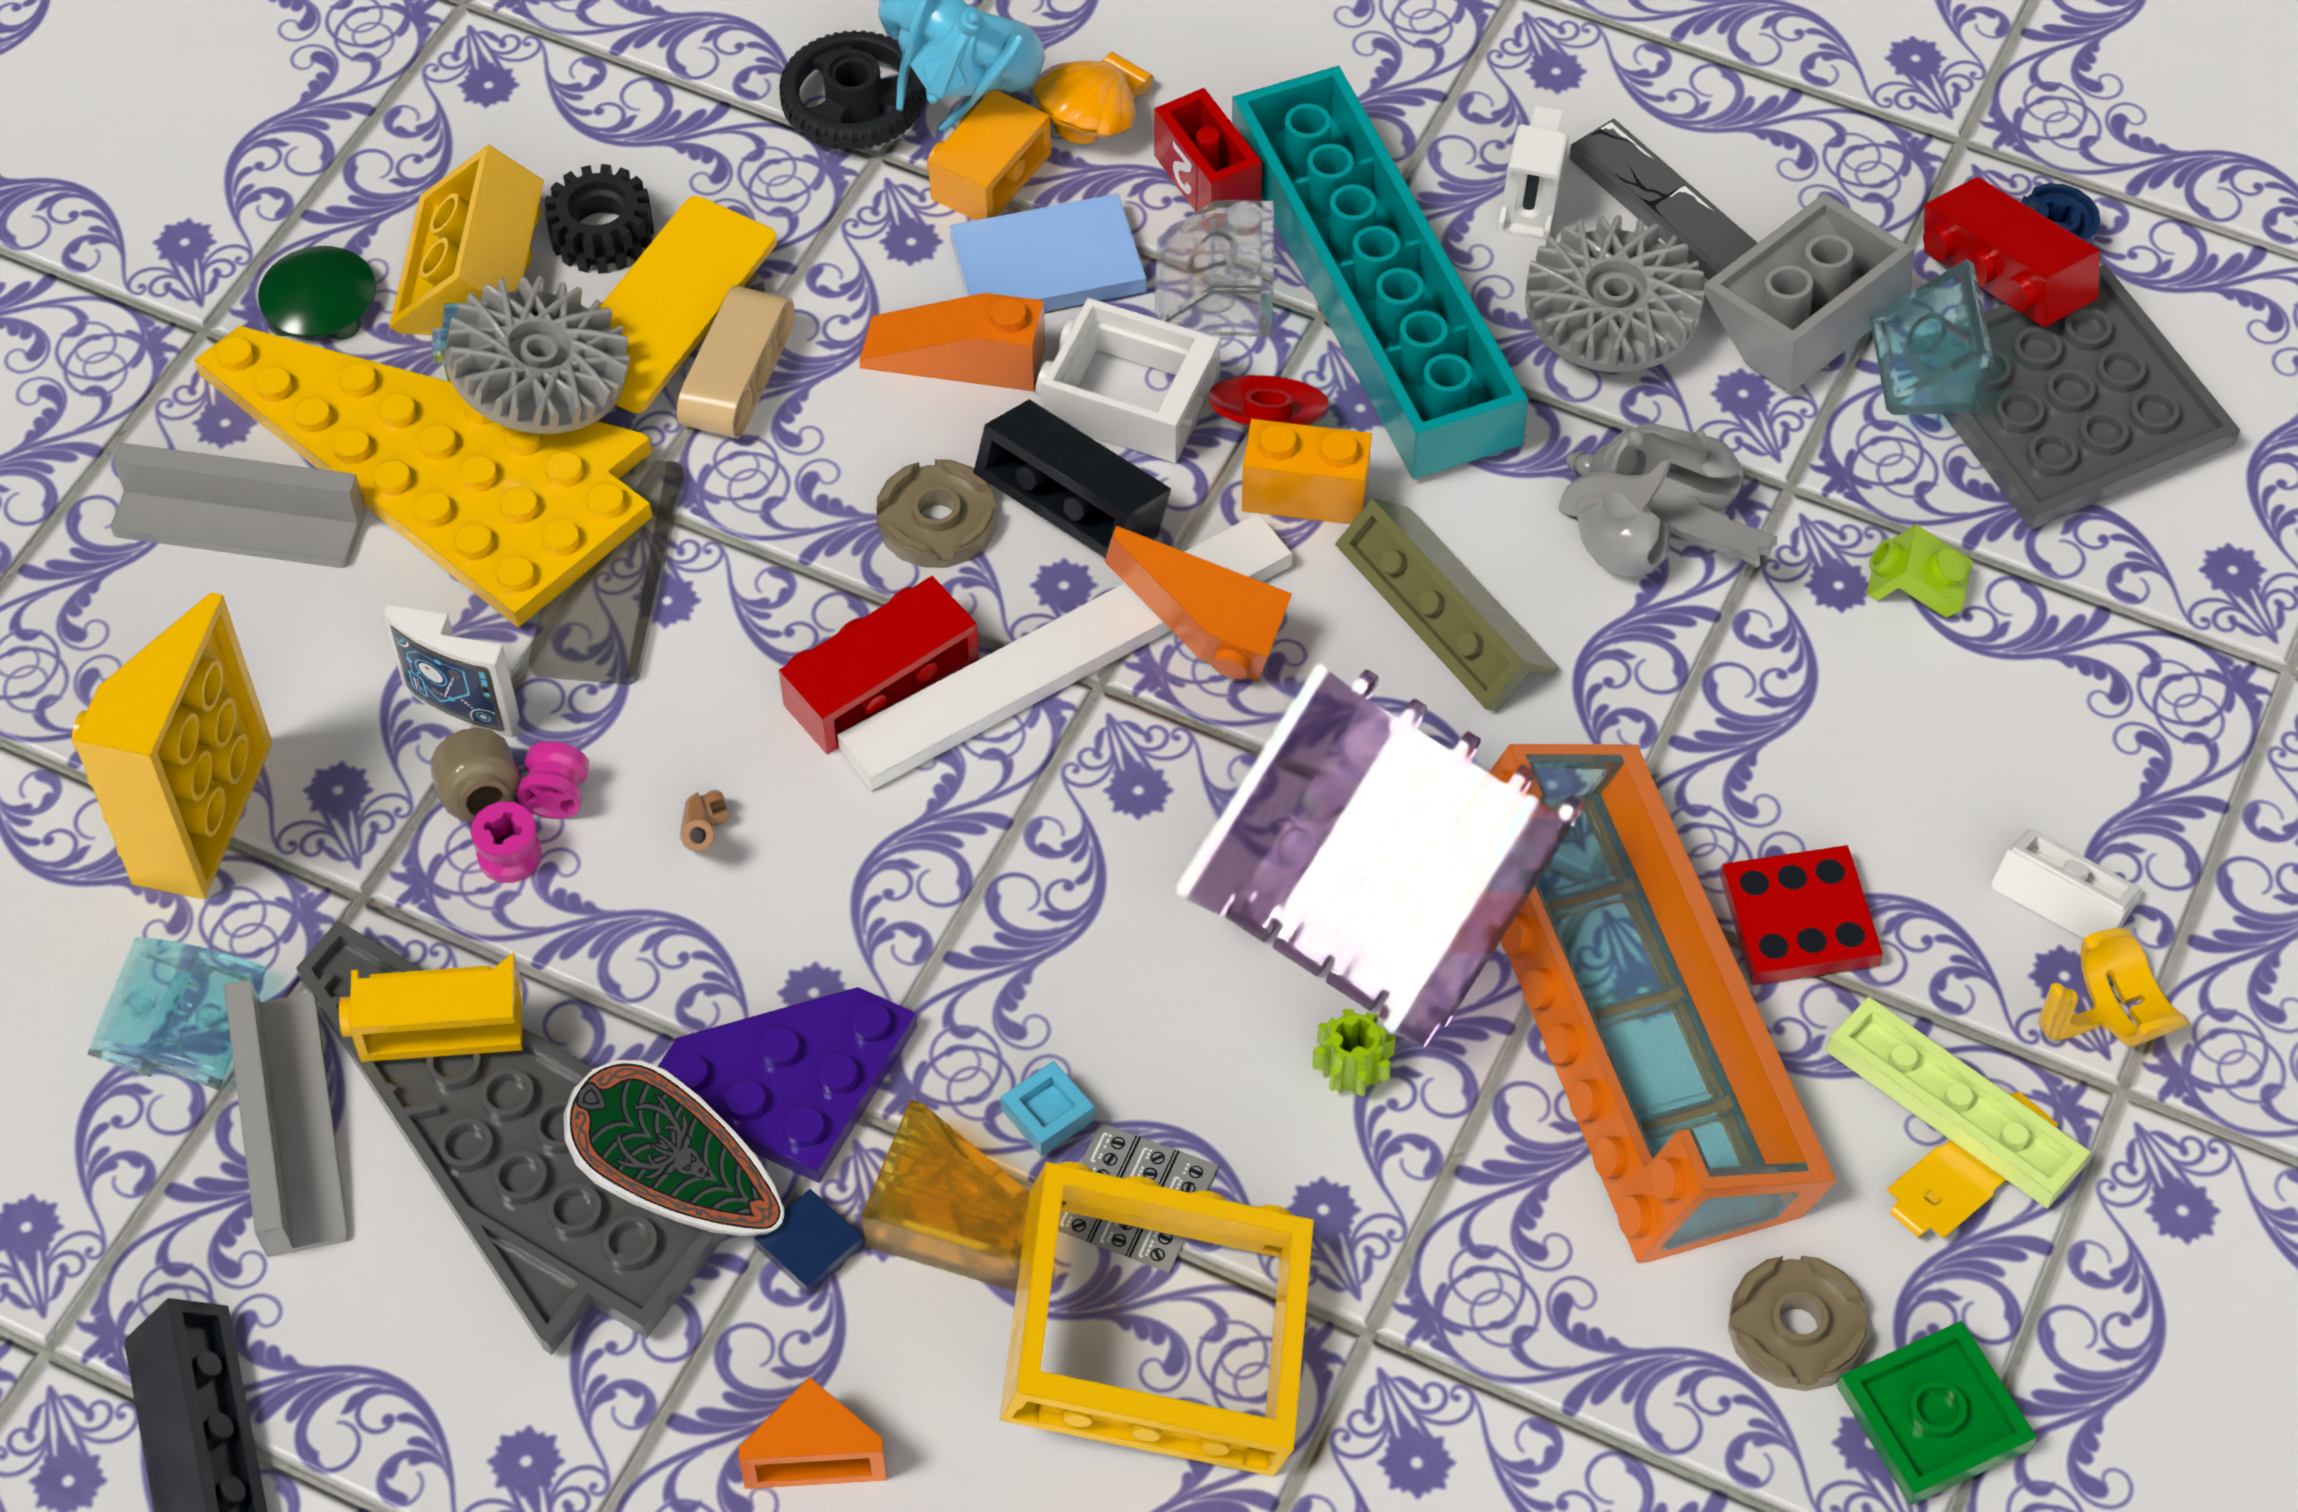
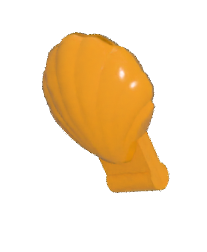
(1091, 97)

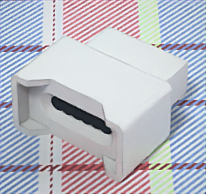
(1534, 176)

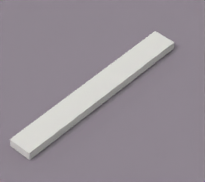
(1037, 665)

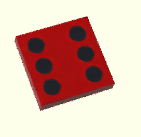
(1800, 915)

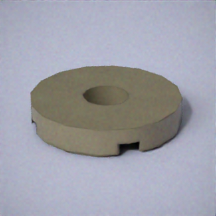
(943, 540)
(1793, 1358)

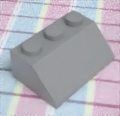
(1809, 290)

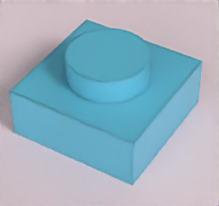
(1047, 1108)

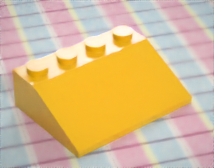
(176, 750)

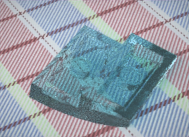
(172, 1011)

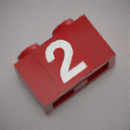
(1205, 152)

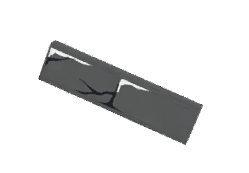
(1660, 196)

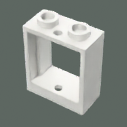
(1142, 340)

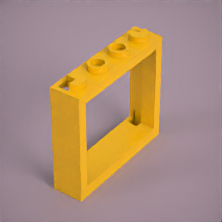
(1139, 1417)

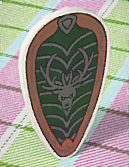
(667, 1151)

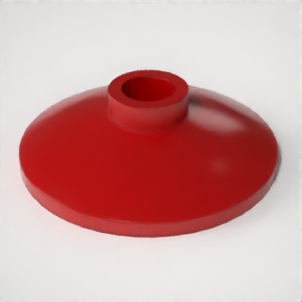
(1267, 399)

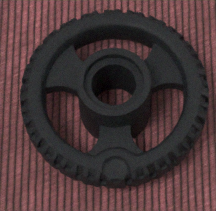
(852, 89)

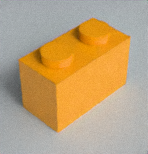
(989, 156)
(1305, 471)

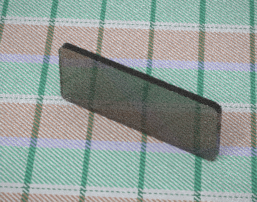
(605, 617)

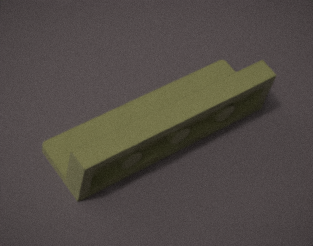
(1442, 602)

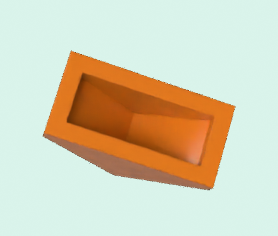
(811, 1443)

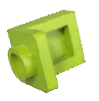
(1922, 569)

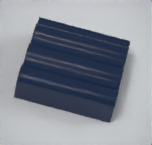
(810, 1242)

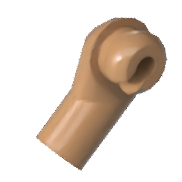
(699, 817)

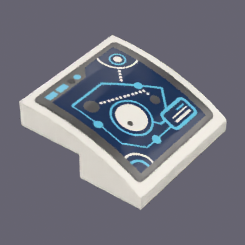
(451, 673)

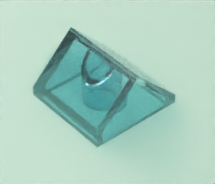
(1934, 346)

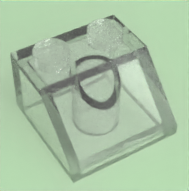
(1219, 270)

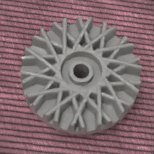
(1614, 296)
(536, 357)

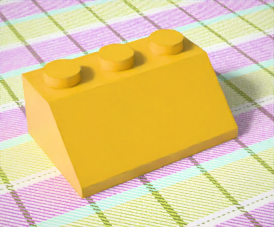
(465, 236)

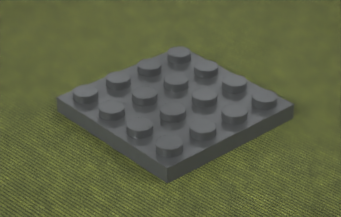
(2087, 406)

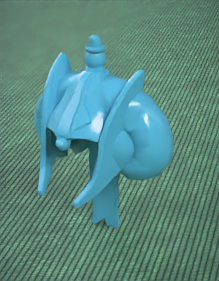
(960, 51)

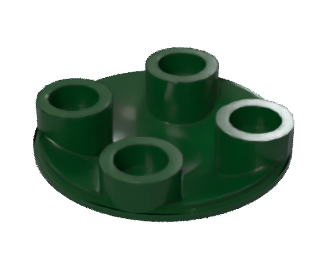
(317, 293)

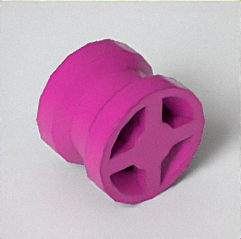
(553, 780)
(515, 856)

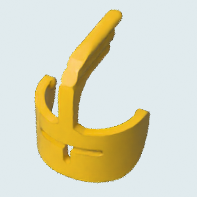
(2121, 958)

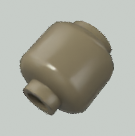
(474, 772)

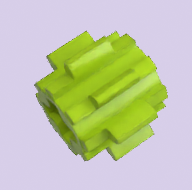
(1353, 1052)

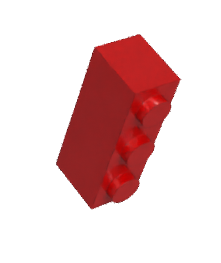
(2014, 251)
(878, 661)

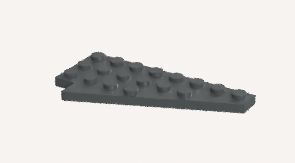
(501, 1161)

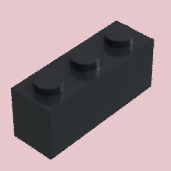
(1068, 477)

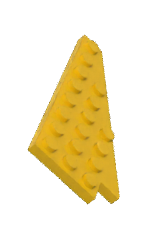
(483, 501)

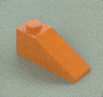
(962, 340)
(1208, 607)

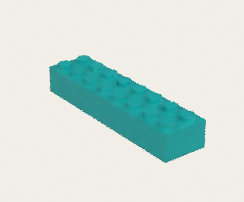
(1381, 275)

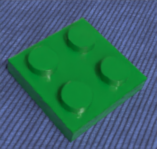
(1936, 1412)

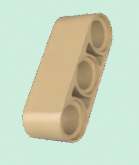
(735, 362)

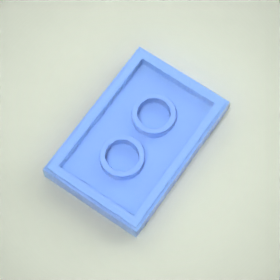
(1052, 253)

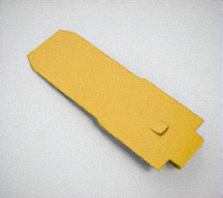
(1947, 1186)

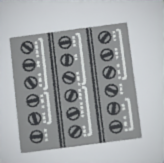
(1127, 1155)

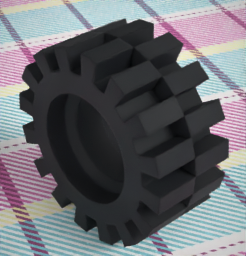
(592, 195)

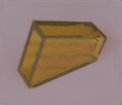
(946, 1204)

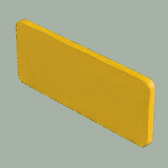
(678, 289)

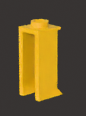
(434, 1012)

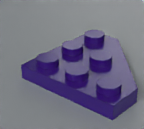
(796, 1073)

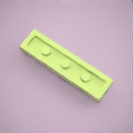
(1958, 1102)

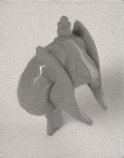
(1658, 485)

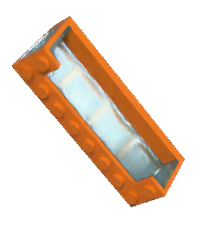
(1654, 1017)

